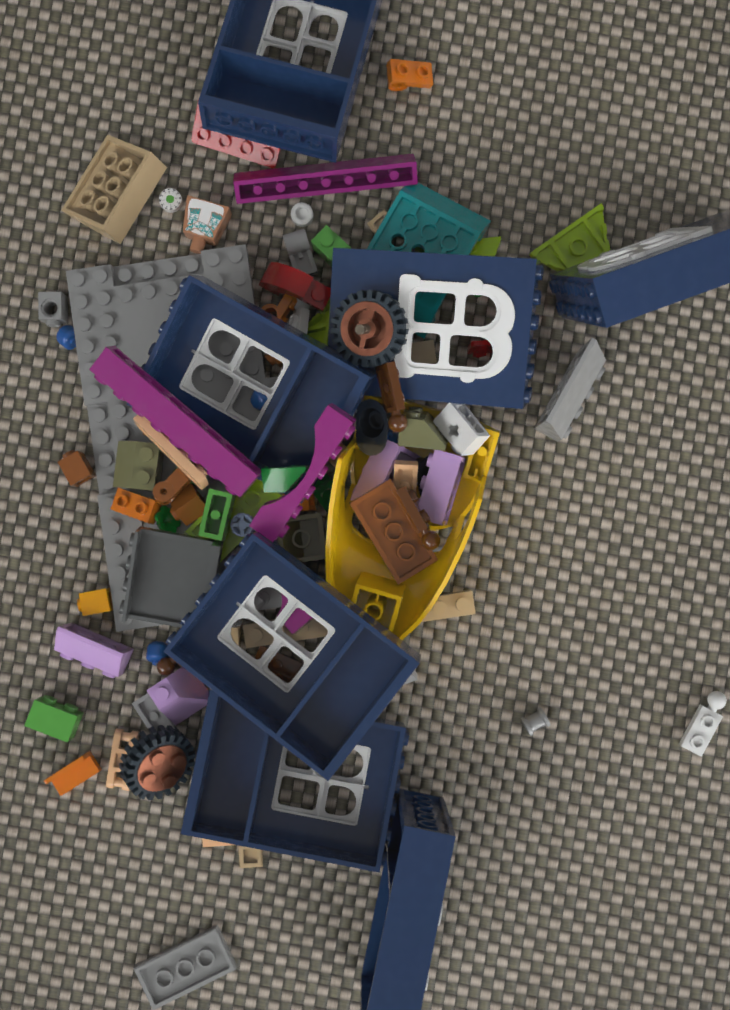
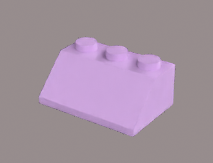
(381, 467)
(440, 485)
(92, 649)

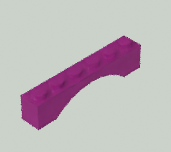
(329, 432)

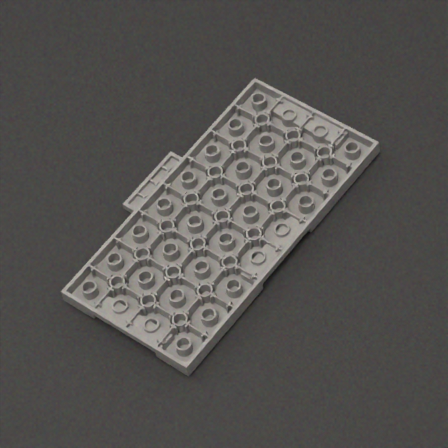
(125, 310)

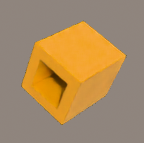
(95, 602)

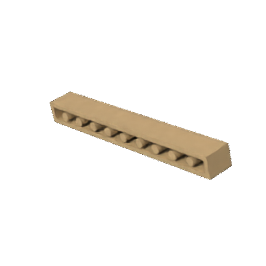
(447, 606)

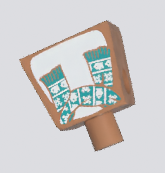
(204, 222)

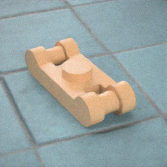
(116, 752)

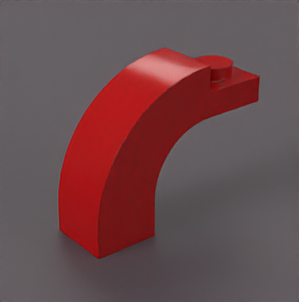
(296, 283)

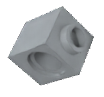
(46, 301)

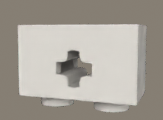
(461, 429)

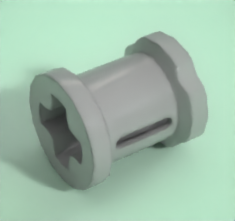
(535, 721)

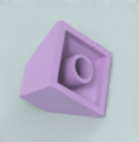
(179, 695)

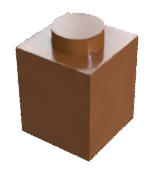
(76, 468)
(188, 505)

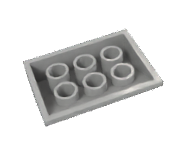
(572, 391)

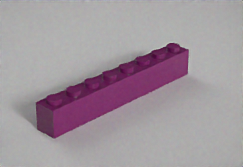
(325, 178)
(175, 420)

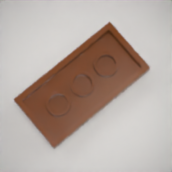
(392, 531)

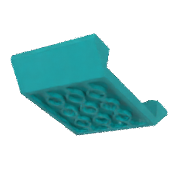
(436, 226)

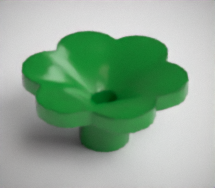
(165, 520)

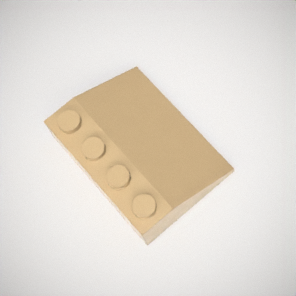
(114, 188)

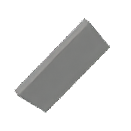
(185, 967)

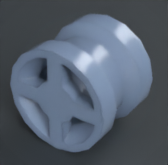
(242, 527)

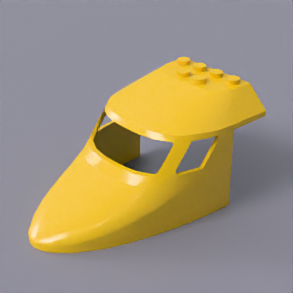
(357, 567)

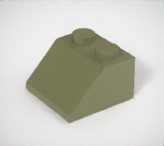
(421, 431)
(138, 465)
(305, 538)

